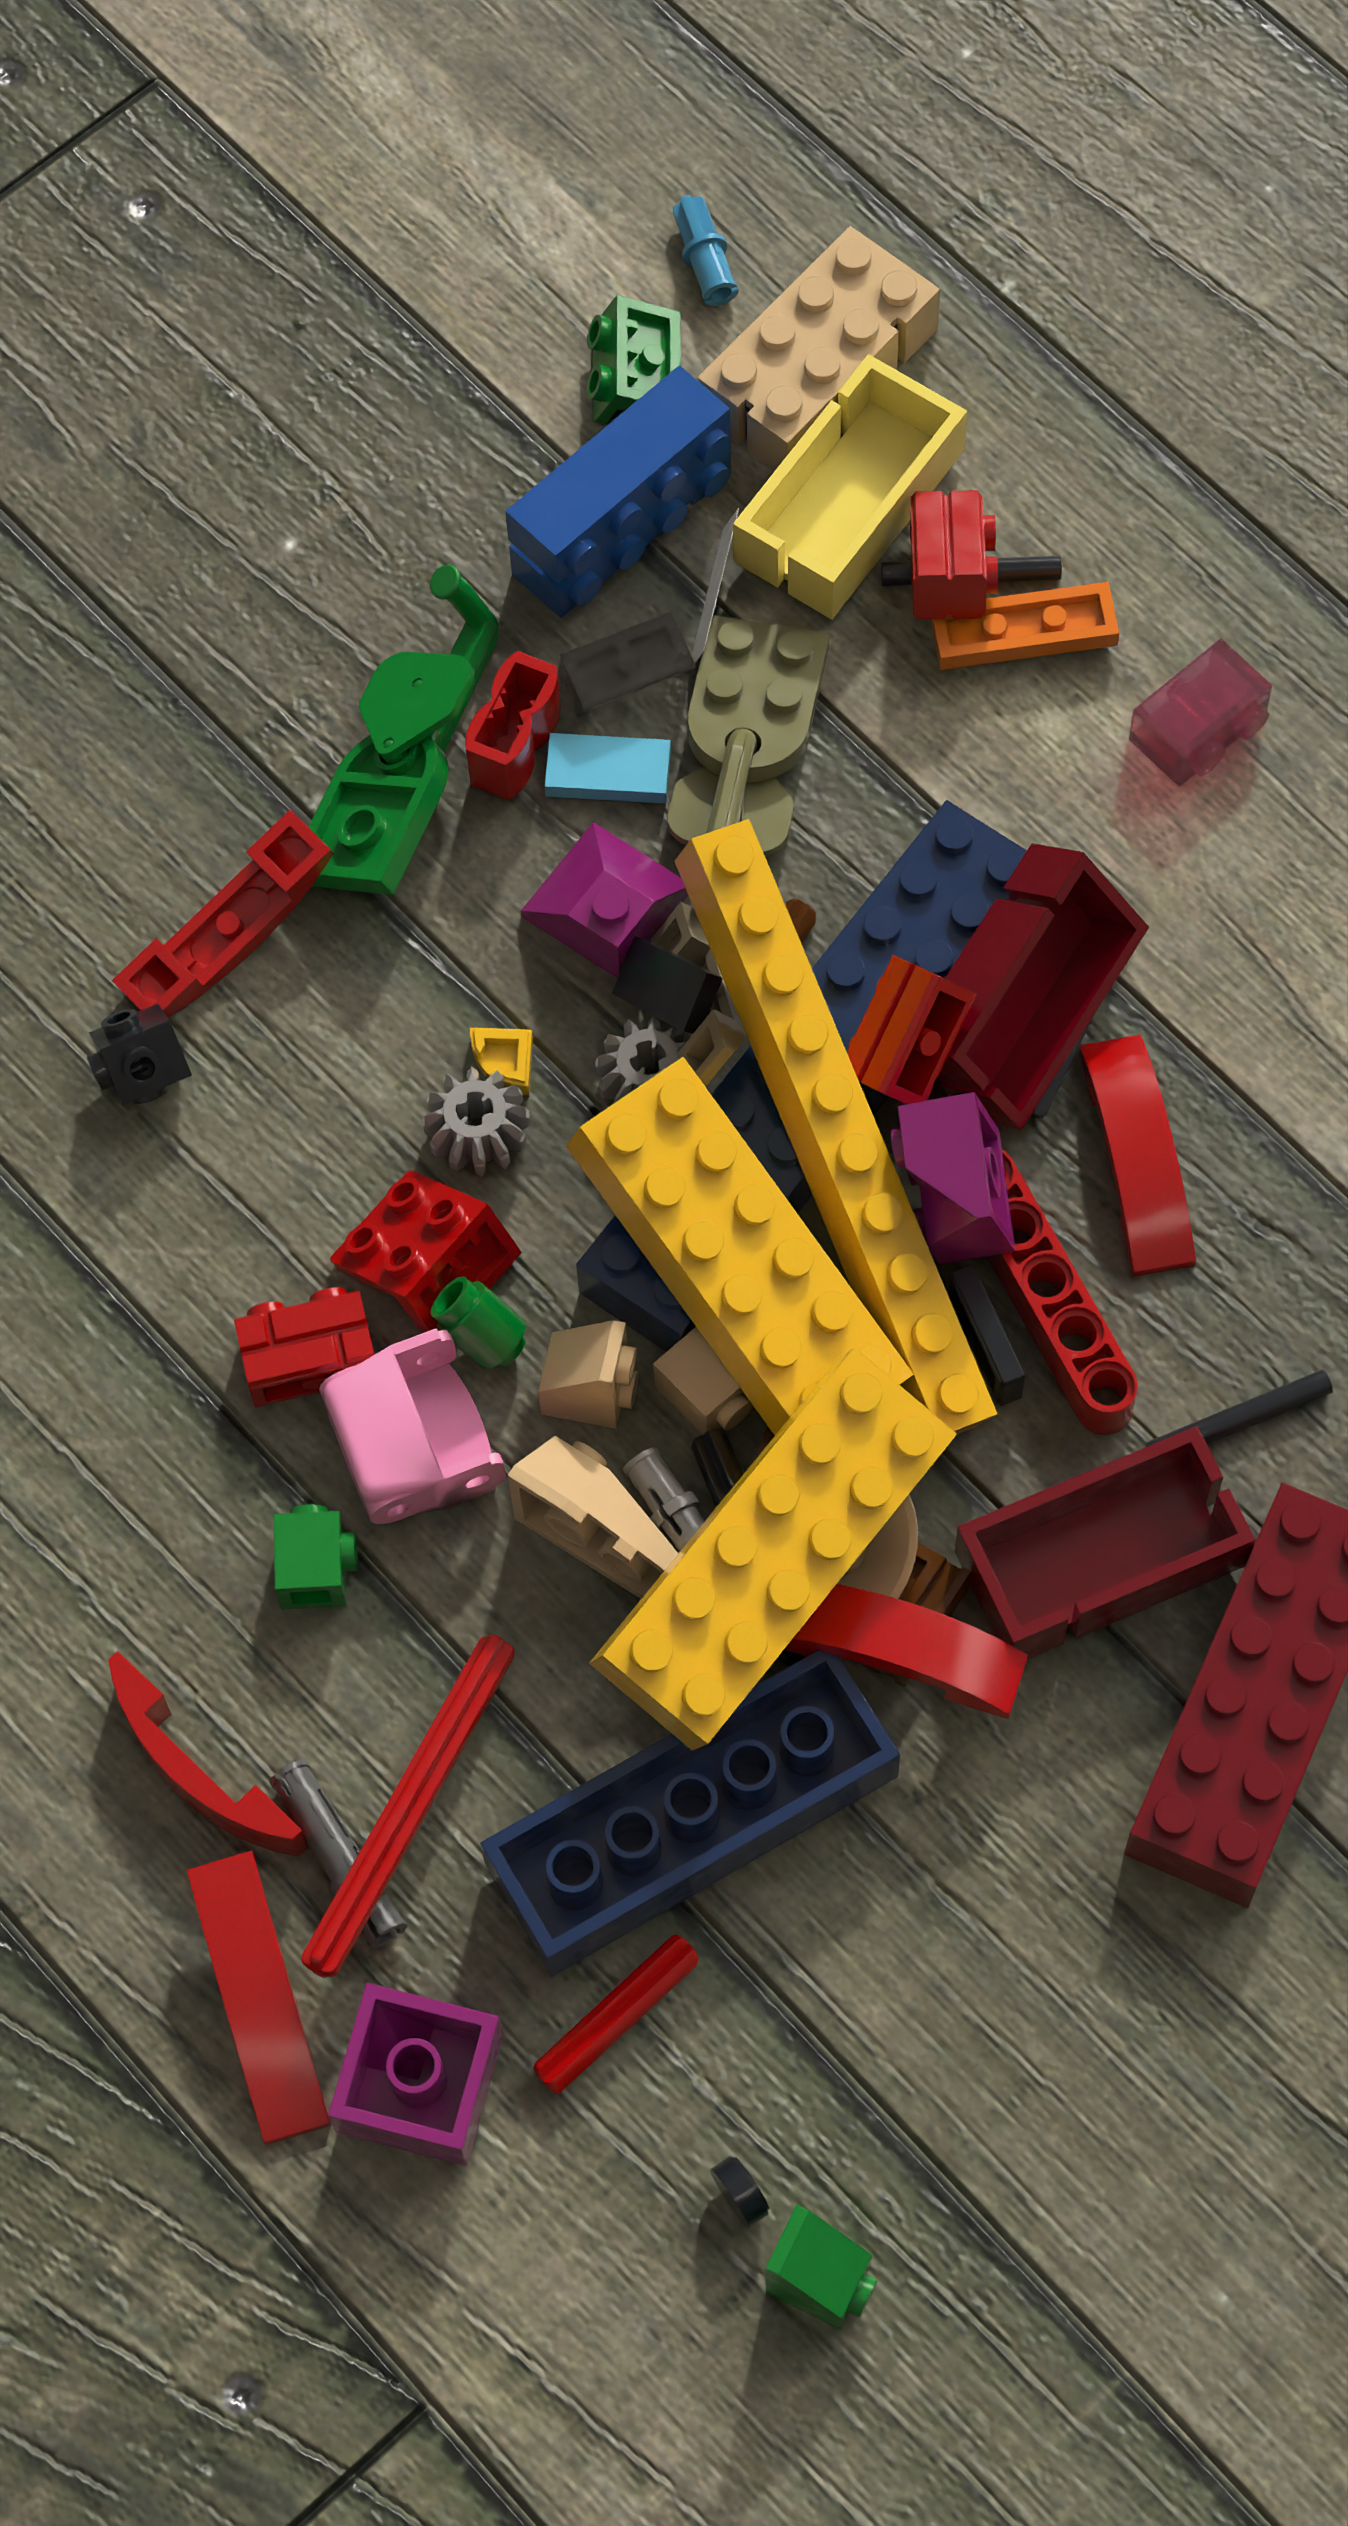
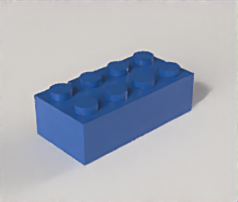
(620, 492)

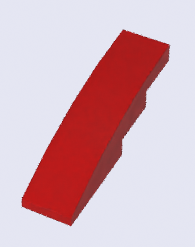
(258, 1998)

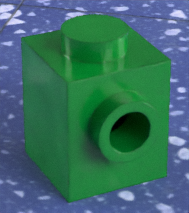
(312, 1557)

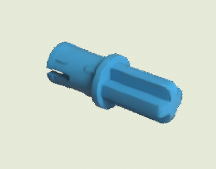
(705, 251)

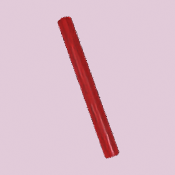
(407, 1807)

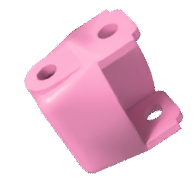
(411, 1430)

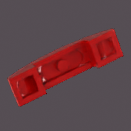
(231, 923)
(1140, 1154)
(916, 1645)
(250, 1819)

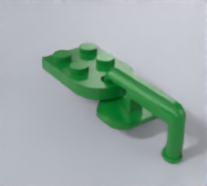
(399, 771)

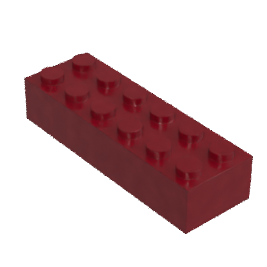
(1254, 1706)

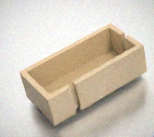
(816, 338)

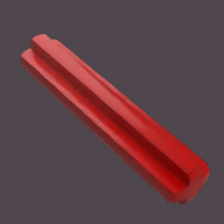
(616, 2014)

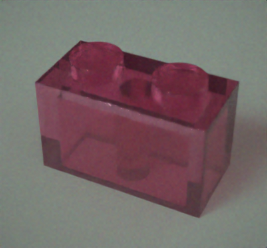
(1201, 713)

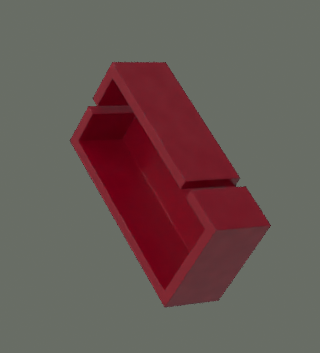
(1038, 979)
(1104, 1544)

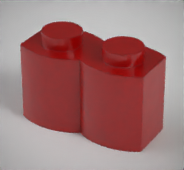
(513, 725)

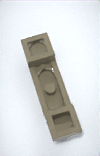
(722, 1030)

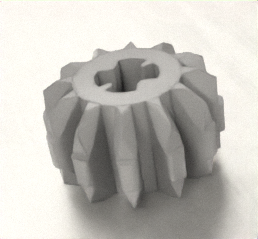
(634, 1053)
(452, 1115)

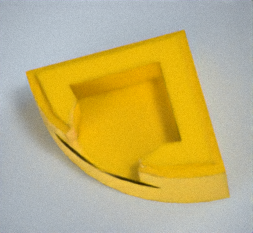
(504, 1051)

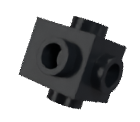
(137, 1055)

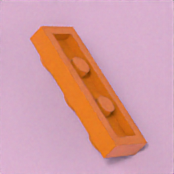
(1029, 627)

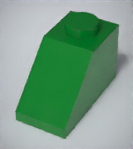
(819, 2270)

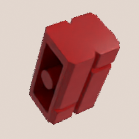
(950, 556)
(908, 1031)
(301, 1345)

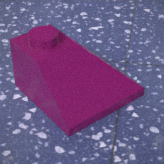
(604, 899)

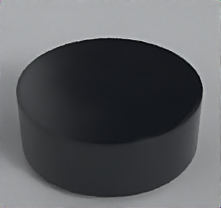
(740, 2191)

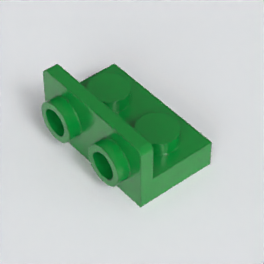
(632, 352)

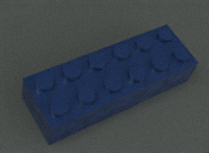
(689, 1816)

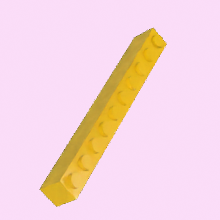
(830, 1120)

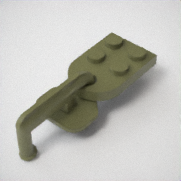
(749, 694)

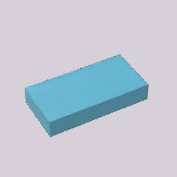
(608, 768)

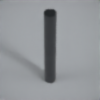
(1009, 570)
(1259, 1408)

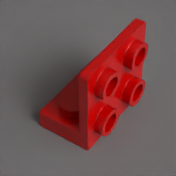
(422, 1242)

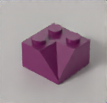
(959, 1167)
(416, 2074)

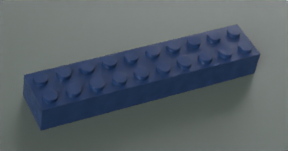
(918, 913)

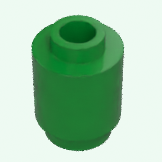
(479, 1323)

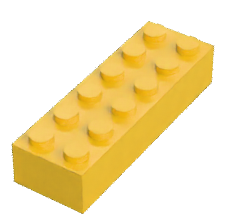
(727, 1242)
(773, 1549)

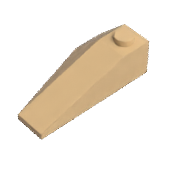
(589, 1514)

